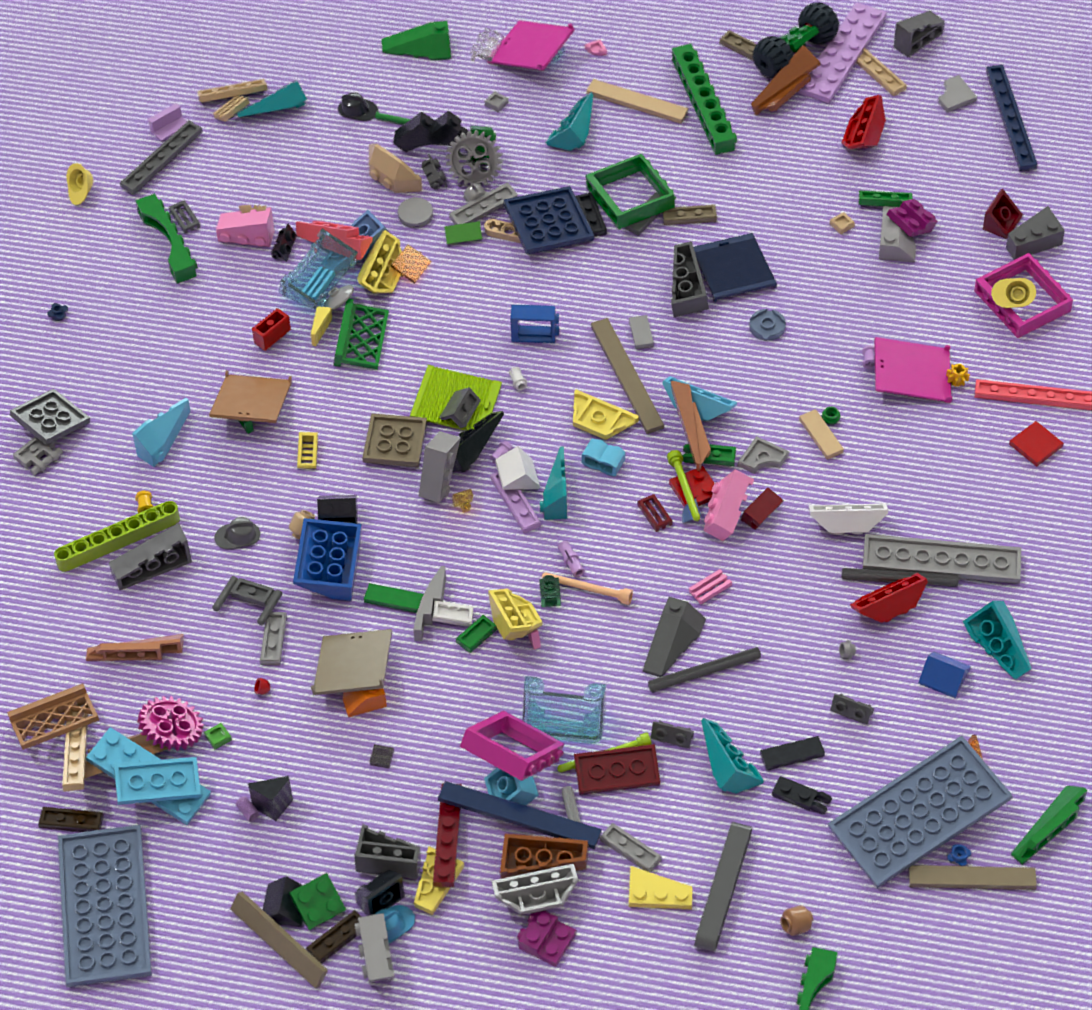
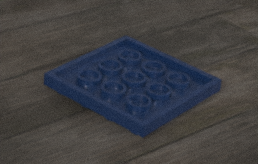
(548, 220)

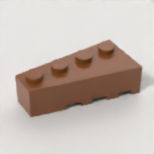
(536, 853)

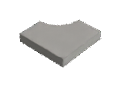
(956, 94)
(761, 455)

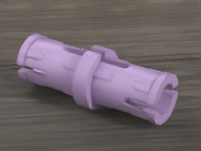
(569, 554)

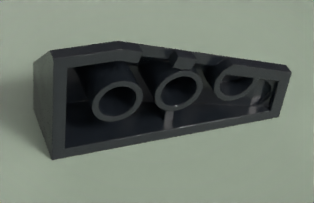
(474, 441)

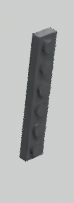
(161, 157)

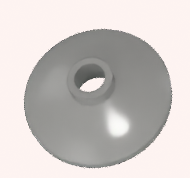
(339, 296)

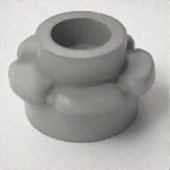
(847, 649)

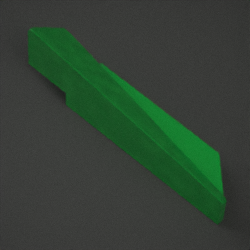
(1051, 823)

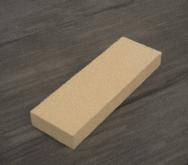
(821, 434)

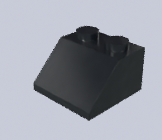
(380, 893)

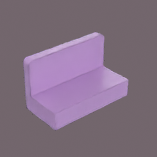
(166, 122)

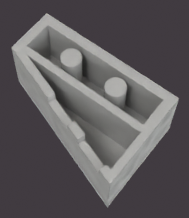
(374, 948)

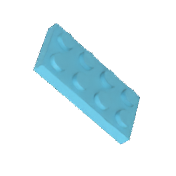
(157, 780)

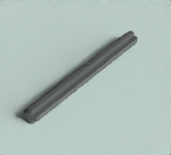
(891, 576)
(704, 669)

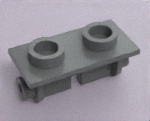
(432, 167)
(851, 709)
(673, 735)

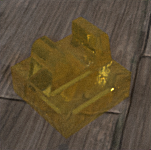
(463, 500)

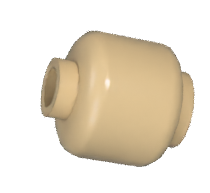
(297, 522)

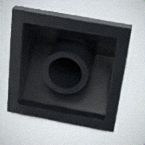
(271, 796)
(279, 903)

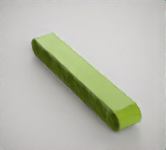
(116, 536)

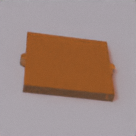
(411, 264)

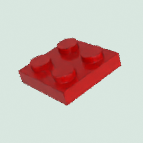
(699, 483)

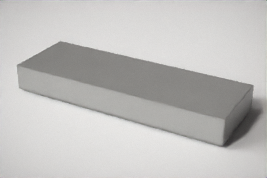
(273, 639)
(630, 848)

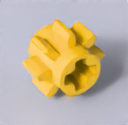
(957, 375)

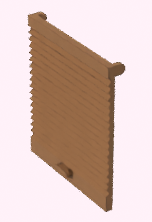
(250, 398)

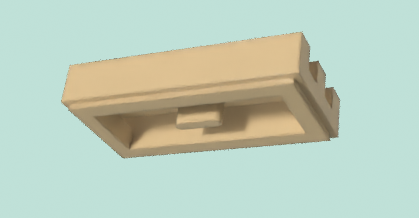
(231, 108)

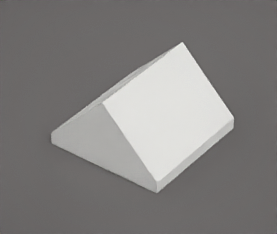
(517, 470)

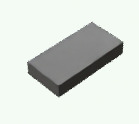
(641, 332)

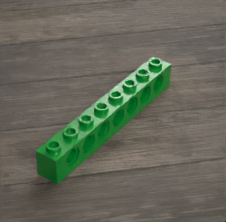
(703, 99)

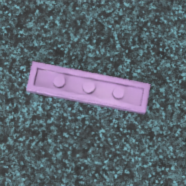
(517, 505)

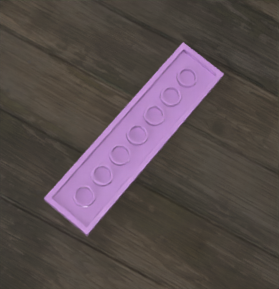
(842, 51)

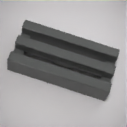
(189, 226)

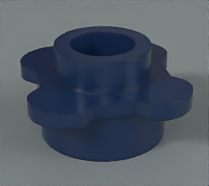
(57, 312)

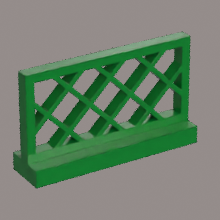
(345, 335)

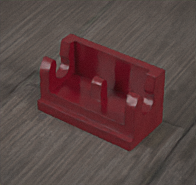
(761, 508)

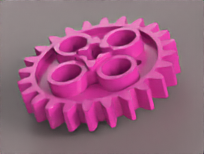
(170, 723)

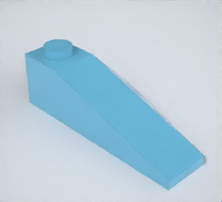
(156, 437)

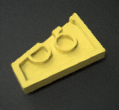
(656, 891)
(427, 896)

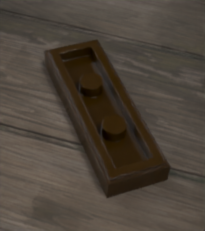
(70, 819)
(334, 938)

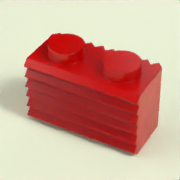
(271, 329)

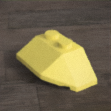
(376, 271)
(513, 614)

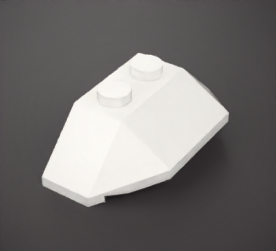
(848, 517)

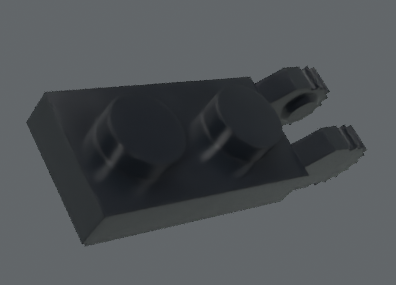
(801, 795)

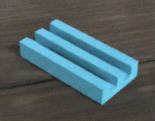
(315, 282)

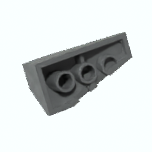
(675, 632)

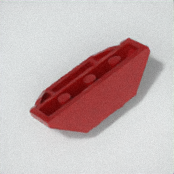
(865, 124)
(891, 599)

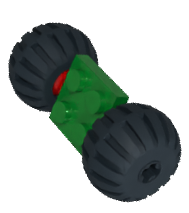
(816, 24)

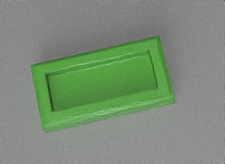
(463, 232)

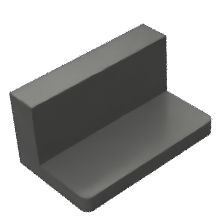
(461, 407)

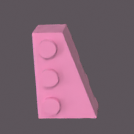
(246, 228)

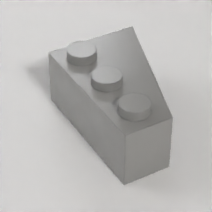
(438, 466)

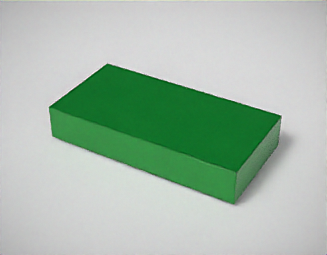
(476, 634)

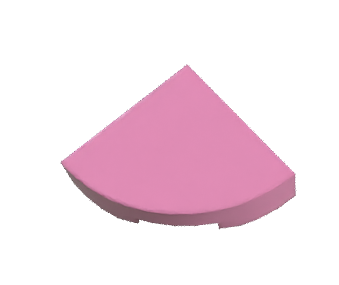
(596, 48)
(534, 639)

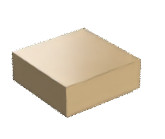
(842, 223)

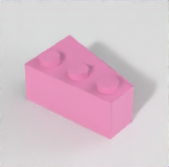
(725, 504)

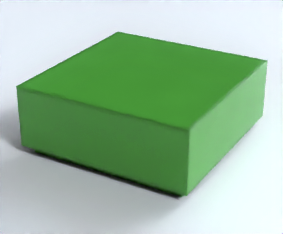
(217, 736)

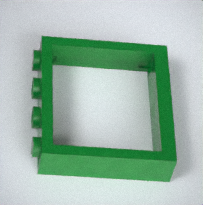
(622, 169)

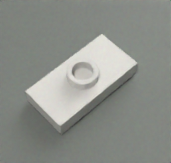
(452, 613)

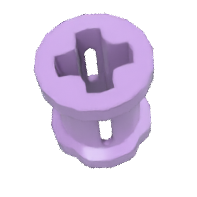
(869, 357)

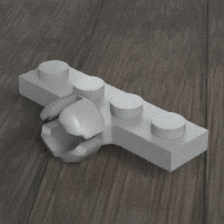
(481, 203)

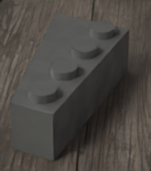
(688, 287)

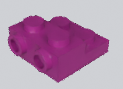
(912, 218)
(546, 937)

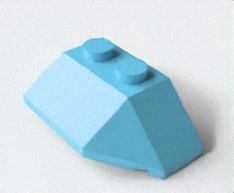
(707, 403)

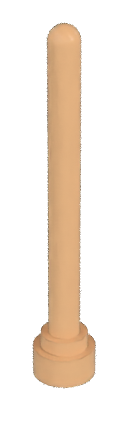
(623, 595)

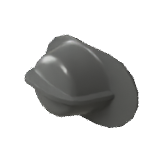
(237, 534)

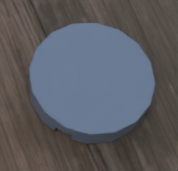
(767, 325)

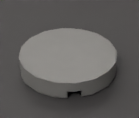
(415, 212)

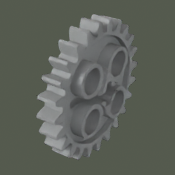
(470, 143)

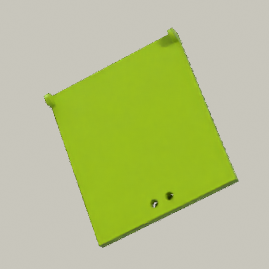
(439, 386)

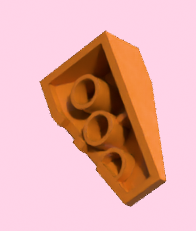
(364, 701)

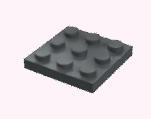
(49, 416)

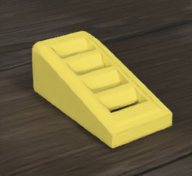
(321, 322)
(307, 437)

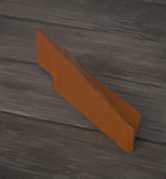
(786, 82)

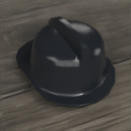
(356, 107)

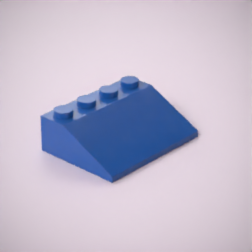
(328, 558)

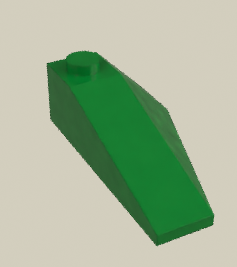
(424, 40)

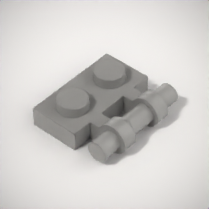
(32, 451)

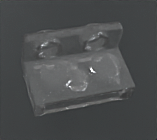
(487, 45)

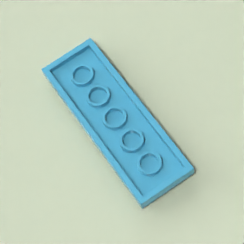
(117, 749)

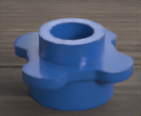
(963, 851)

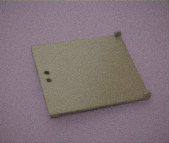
(352, 662)

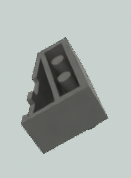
(917, 32)
(1035, 235)
(380, 853)

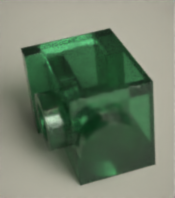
(549, 588)

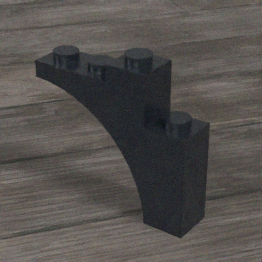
(424, 131)

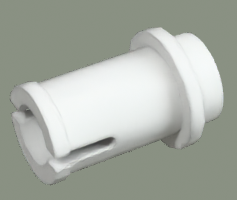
(518, 381)

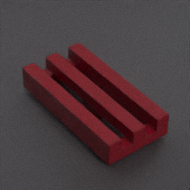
(661, 524)

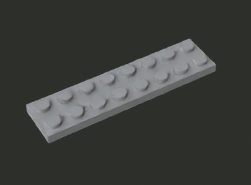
(943, 557)

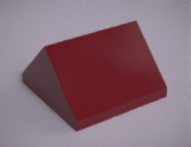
(1001, 215)

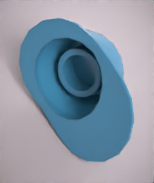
(397, 920)

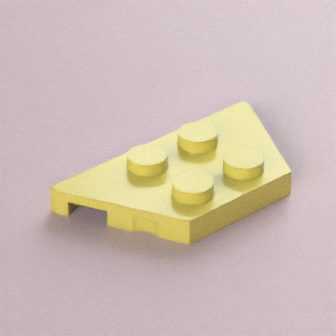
(599, 416)

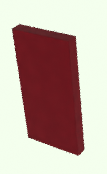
(617, 769)

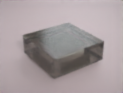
(381, 756)

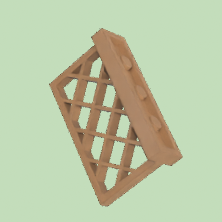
(49, 709)

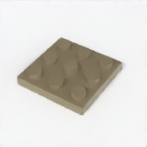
(394, 440)

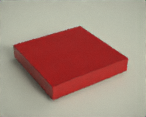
(1036, 443)

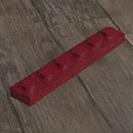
(446, 845)

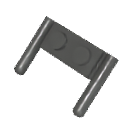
(252, 593)

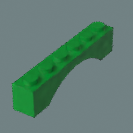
(153, 214)
(820, 972)

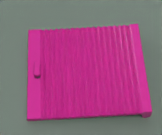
(532, 45)
(912, 369)

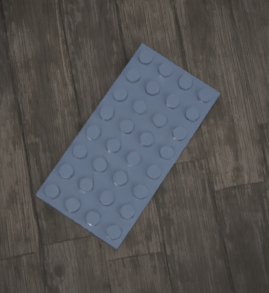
(919, 811)
(104, 906)

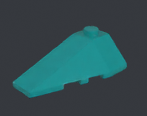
(284, 98)
(998, 635)
(726, 761)

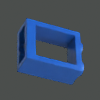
(534, 334)

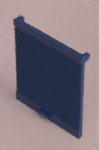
(734, 266)

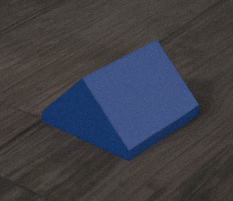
(943, 674)

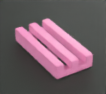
(708, 584)

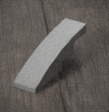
(434, 592)

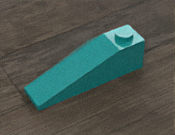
(574, 127)
(555, 495)

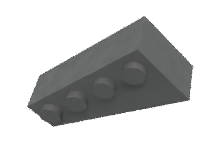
(152, 558)

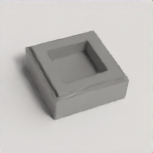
(496, 101)

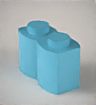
(603, 457)

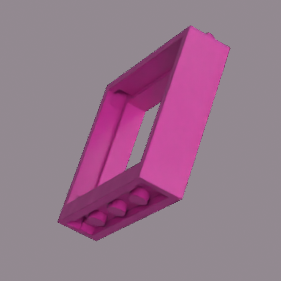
(1015, 324)
(478, 742)

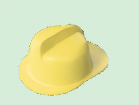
(79, 183)
(1013, 292)

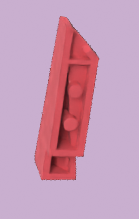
(345, 233)

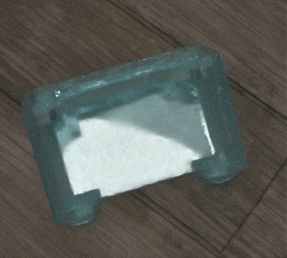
(326, 253)
(565, 715)

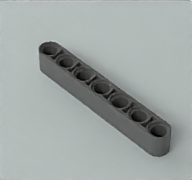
(723, 887)

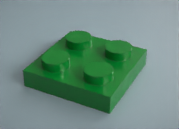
(317, 901)

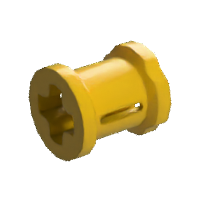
(144, 500)

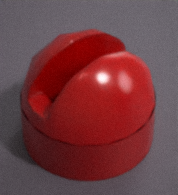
(262, 686)

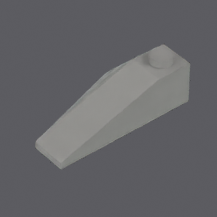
(894, 242)

